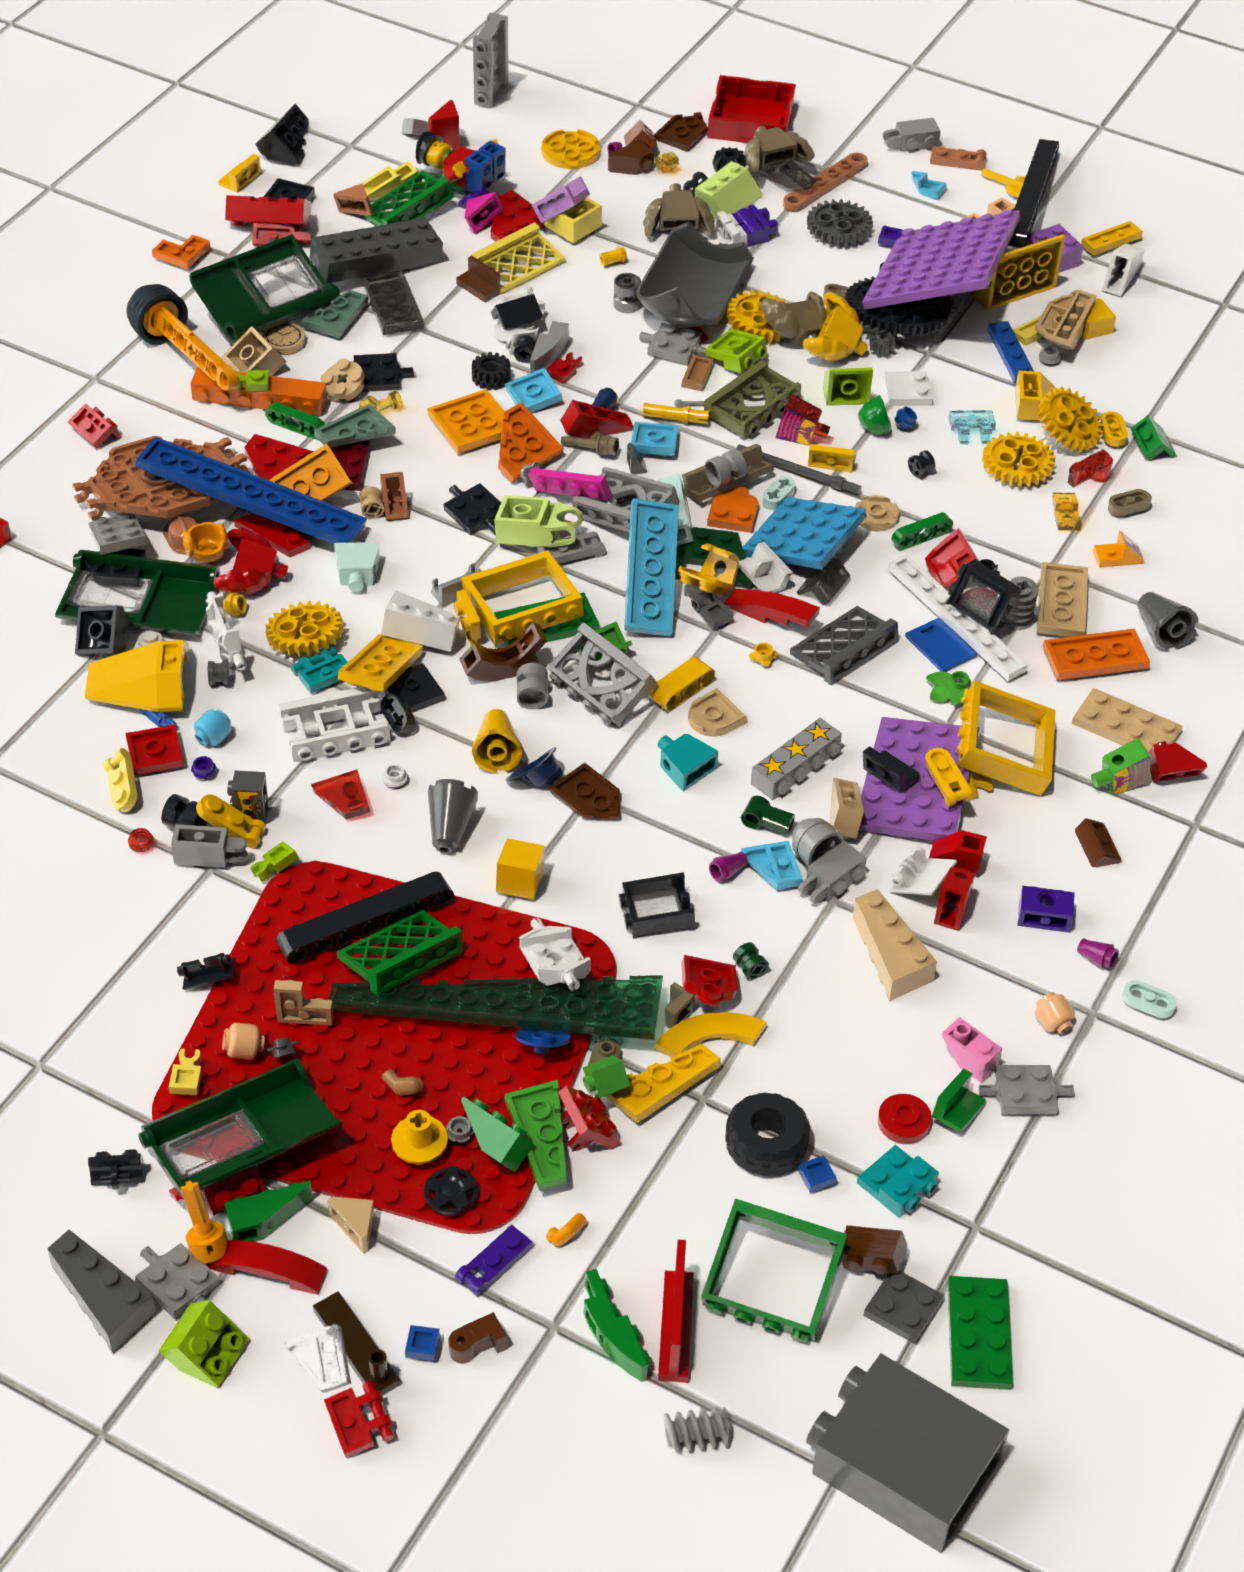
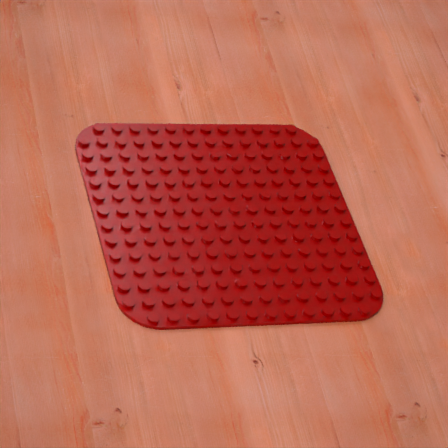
(352, 1054)

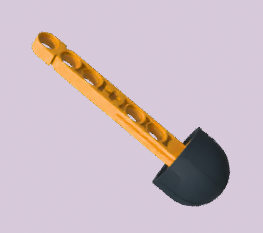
(161, 317)

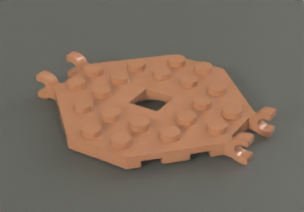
(128, 489)

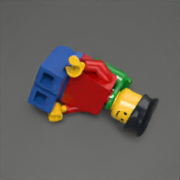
(463, 167)

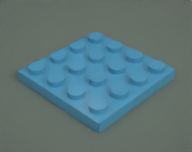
(806, 531)

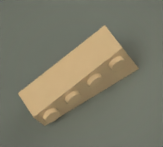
(892, 946)

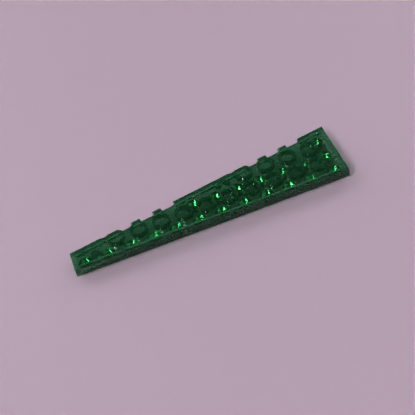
(595, 1008)

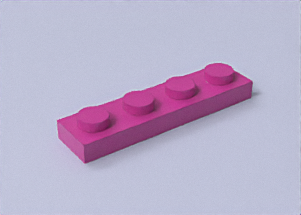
(570, 483)

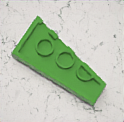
(539, 1114)

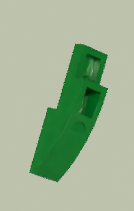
(612, 1332)

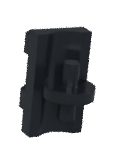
(115, 1168)

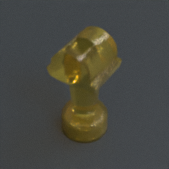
(393, 400)

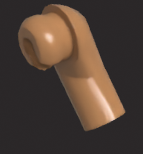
(404, 1085)

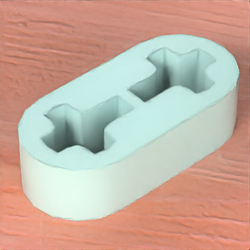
(774, 491)

